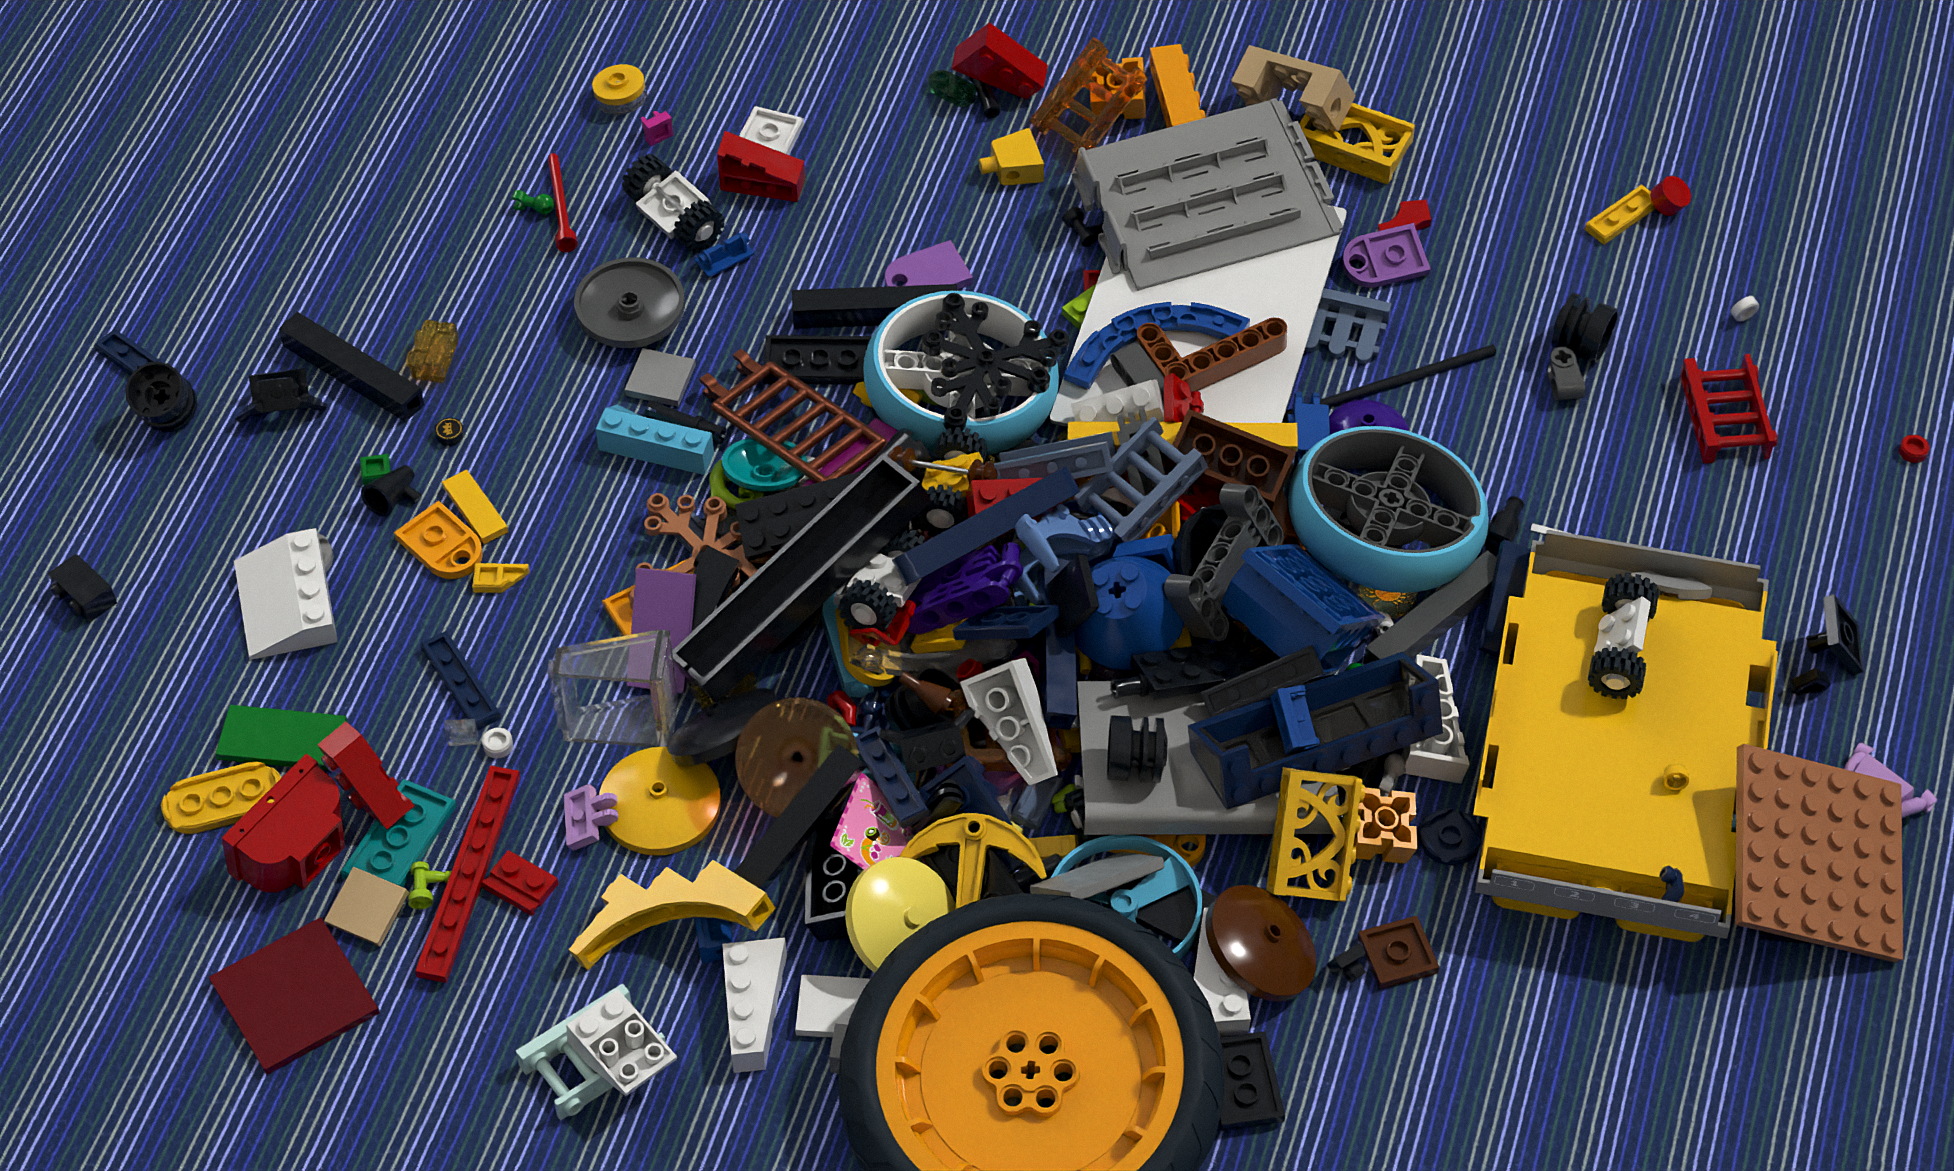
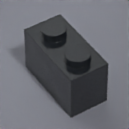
(81, 588)

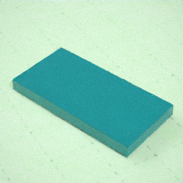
(393, 850)

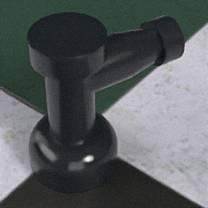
(1074, 219)

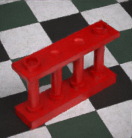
(1705, 421)

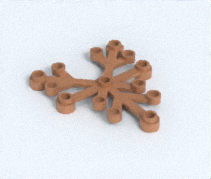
(680, 526)

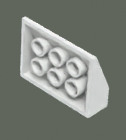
(285, 596)

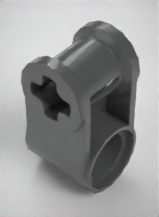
(1565, 375)

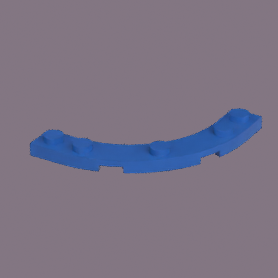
(1123, 330)

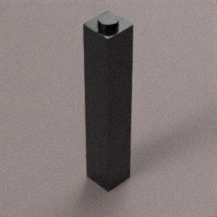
(854, 305)
(351, 366)
(801, 818)

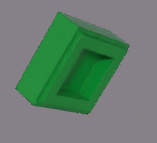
(374, 467)

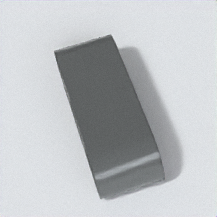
(1136, 367)

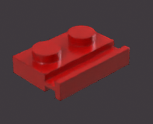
(520, 883)

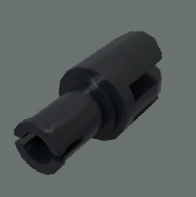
(1504, 524)
(941, 804)

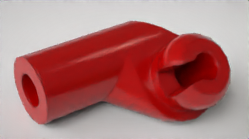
(841, 700)

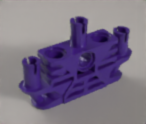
(964, 587)

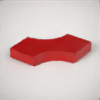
(1410, 212)

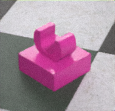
(657, 128)

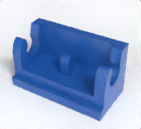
(1294, 719)
(711, 936)

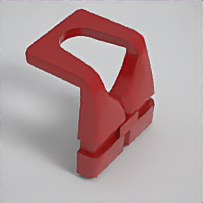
(896, 628)

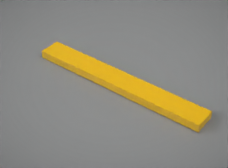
(1279, 433)

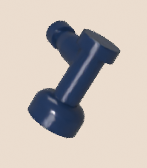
(870, 712)

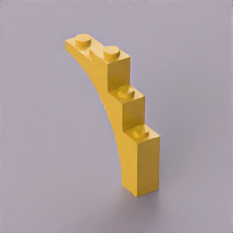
(670, 897)

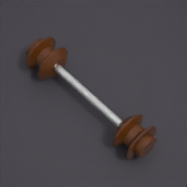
(975, 472)

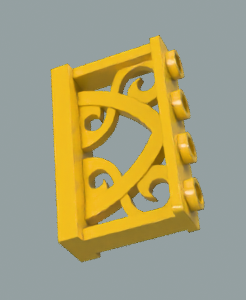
(1363, 157)
(1290, 799)

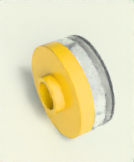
(619, 89)

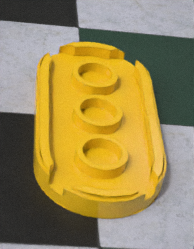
(217, 797)

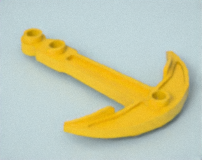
(973, 848)

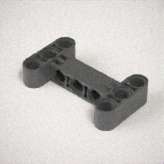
(1200, 596)

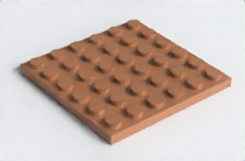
(1818, 853)

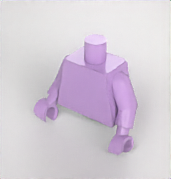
(1865, 764)

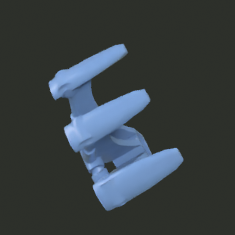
(1061, 537)

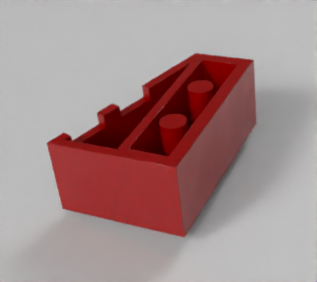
(1000, 62)
(758, 170)
(985, 493)
(363, 776)

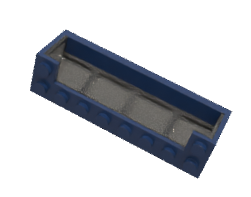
(1352, 715)

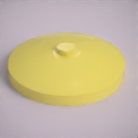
(891, 904)

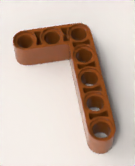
(1217, 359)

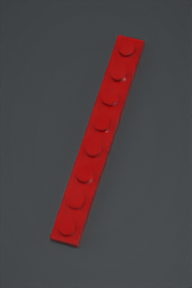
(467, 874)

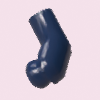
(1674, 883)

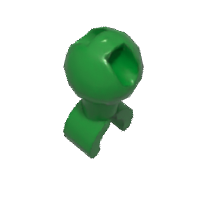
(542, 203)

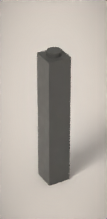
(1436, 613)

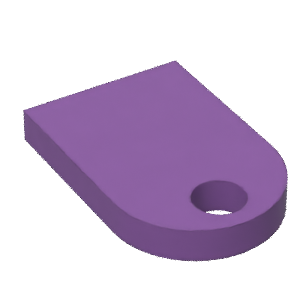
(1386, 256)
(930, 267)

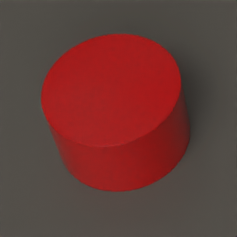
(1670, 195)

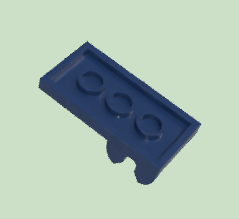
(977, 794)

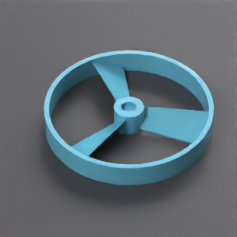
(1155, 886)

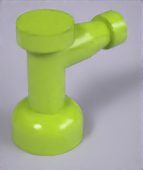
(421, 897)

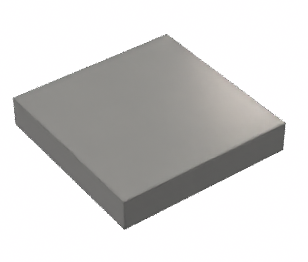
(660, 377)

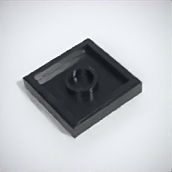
(1074, 594)

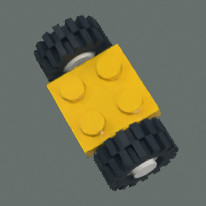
(949, 489)

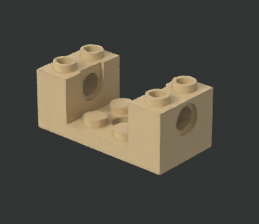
(1325, 89)

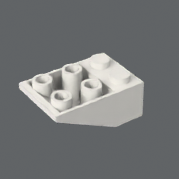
(619, 1043)

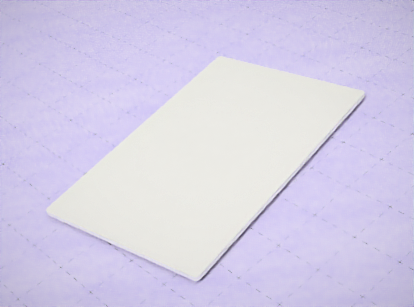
(1265, 287)

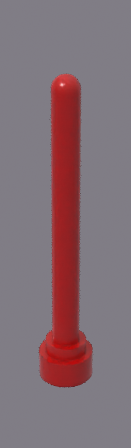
(565, 238)

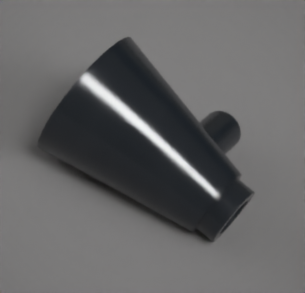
(386, 491)

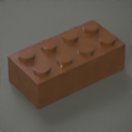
(1234, 456)

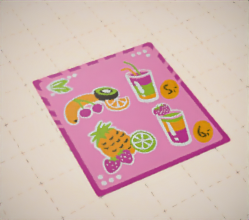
(869, 828)

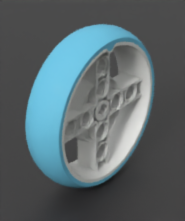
(893, 369)

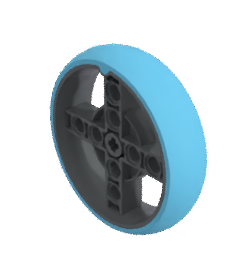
(1388, 509)

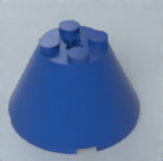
(1131, 614)

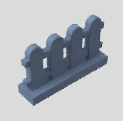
(1349, 311)

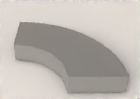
(1686, 588)

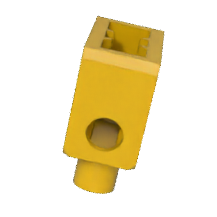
(1014, 159)

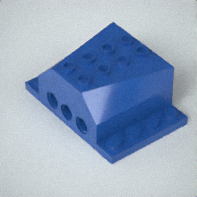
(1297, 604)

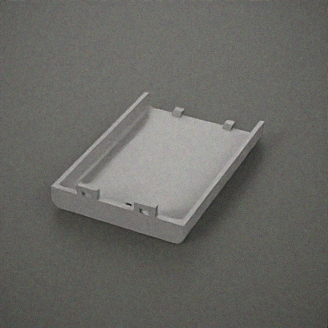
(1184, 797)

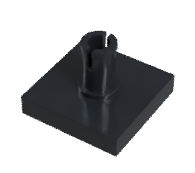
(1840, 635)

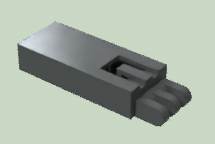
(1137, 478)

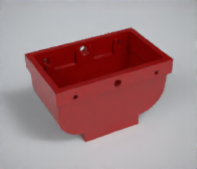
(292, 835)

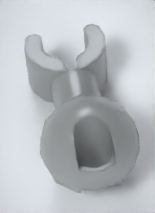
(1394, 767)

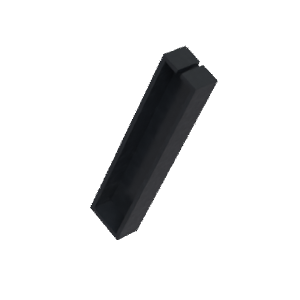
(800, 577)

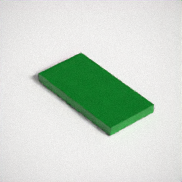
(274, 735)

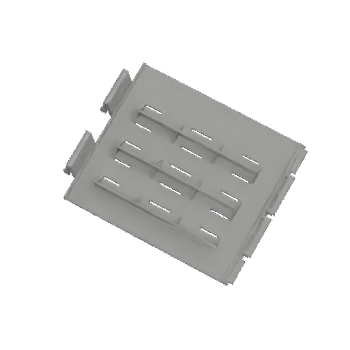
(1206, 194)

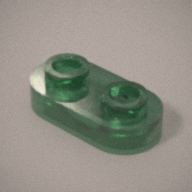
(952, 88)

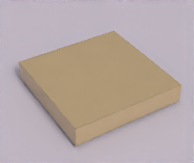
(366, 906)

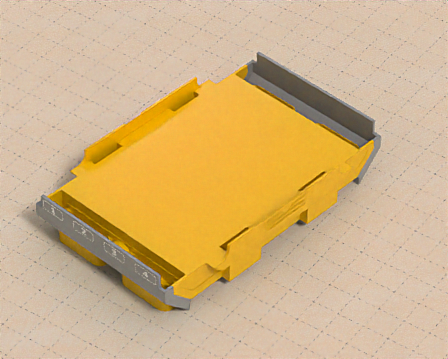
(1579, 775)

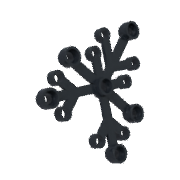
(986, 360)

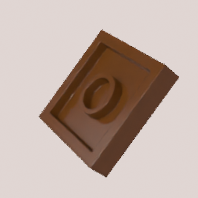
(1398, 952)

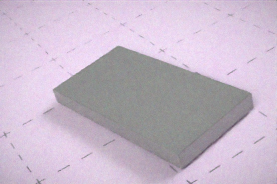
(1100, 875)

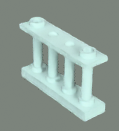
(553, 1042)

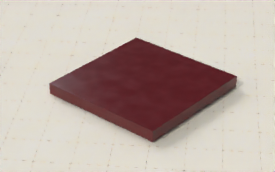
(293, 995)

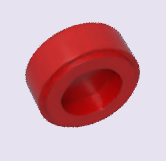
(1914, 448)

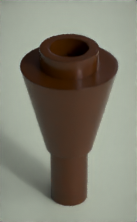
(932, 695)

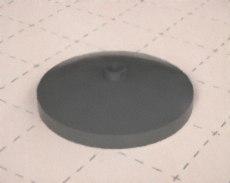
(629, 302)

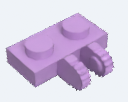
(582, 815)

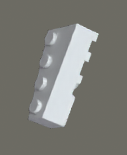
(1444, 754)
(752, 994)
(1225, 997)

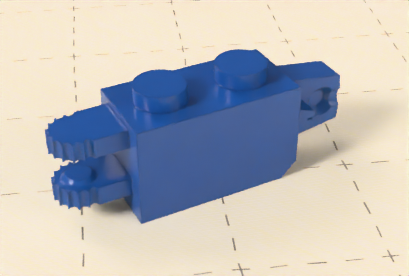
(1311, 423)

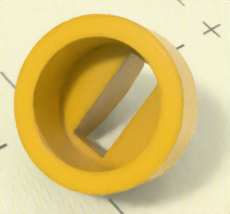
(1676, 783)

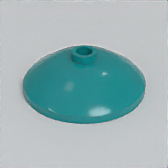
(758, 468)

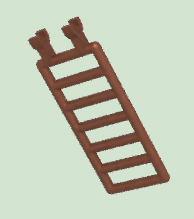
(756, 374)

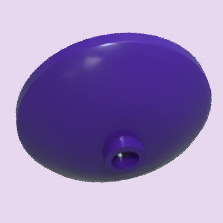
(1360, 412)

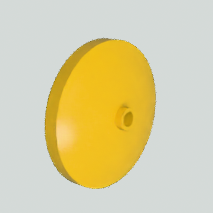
(661, 802)

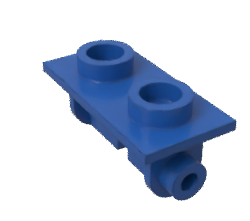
(726, 255)

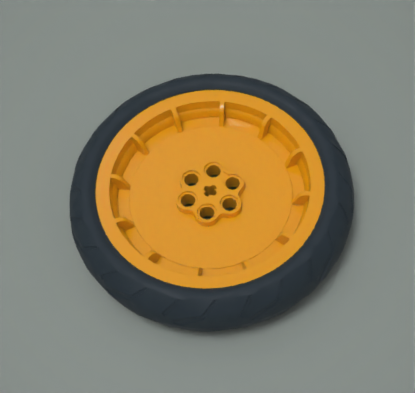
(1032, 976)

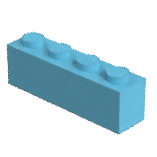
(654, 440)

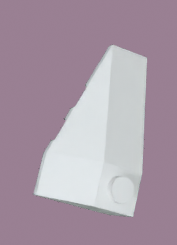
(1012, 712)

